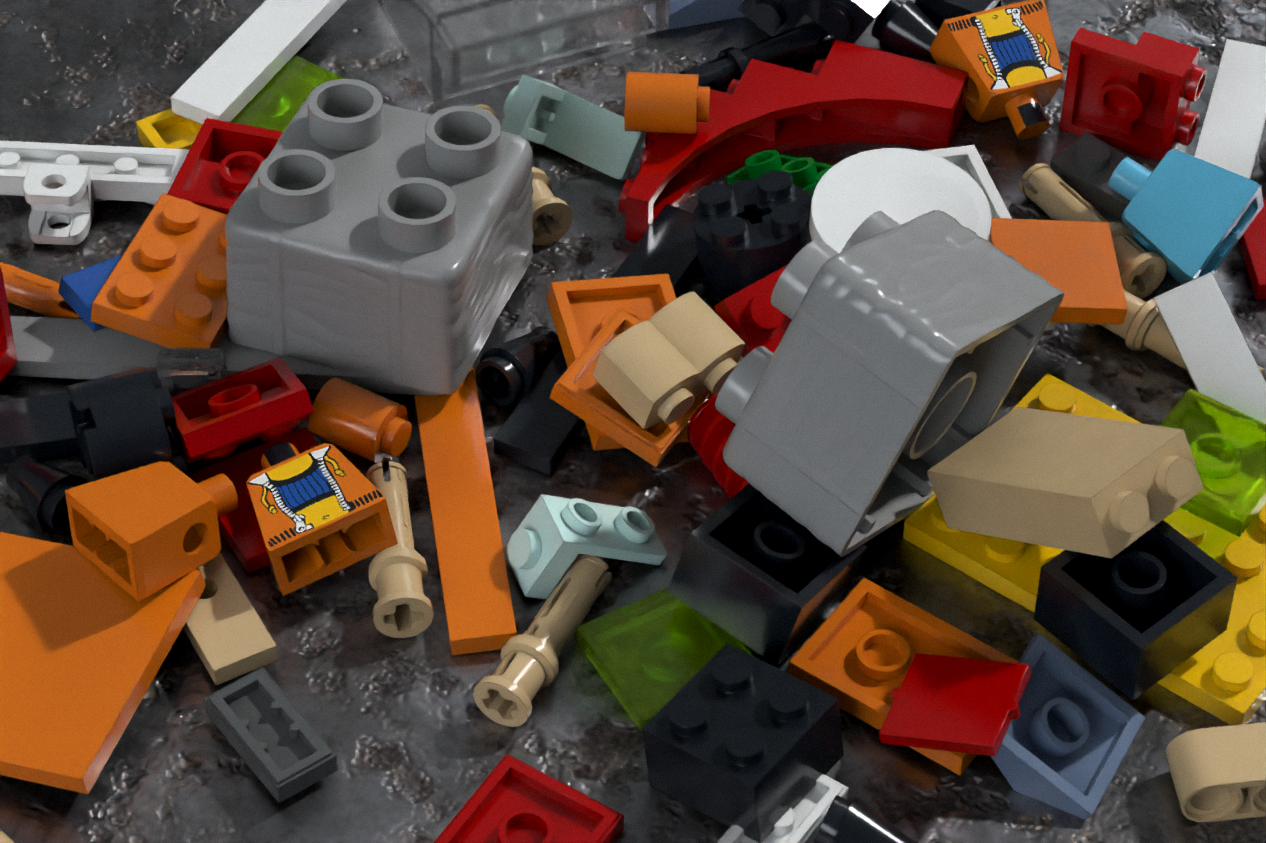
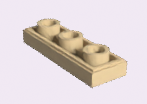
(227, 627)

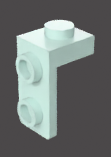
(571, 126)
(565, 527)

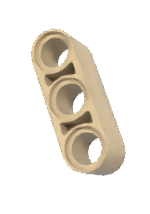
(1220, 772)

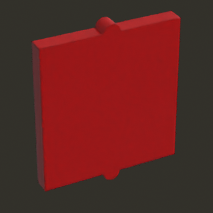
(955, 704)

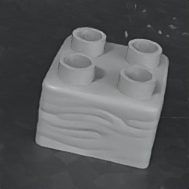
(380, 238)
(881, 372)

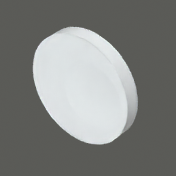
(898, 184)

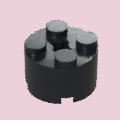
(748, 230)
(124, 423)

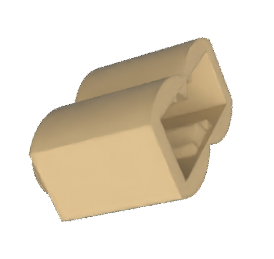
(669, 361)

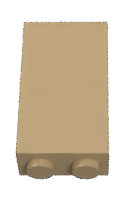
(1066, 480)

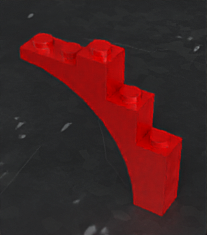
(845, 99)

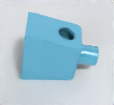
(1186, 210)

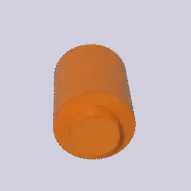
(665, 102)
(359, 421)

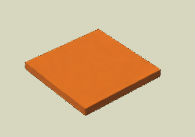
(75, 659)

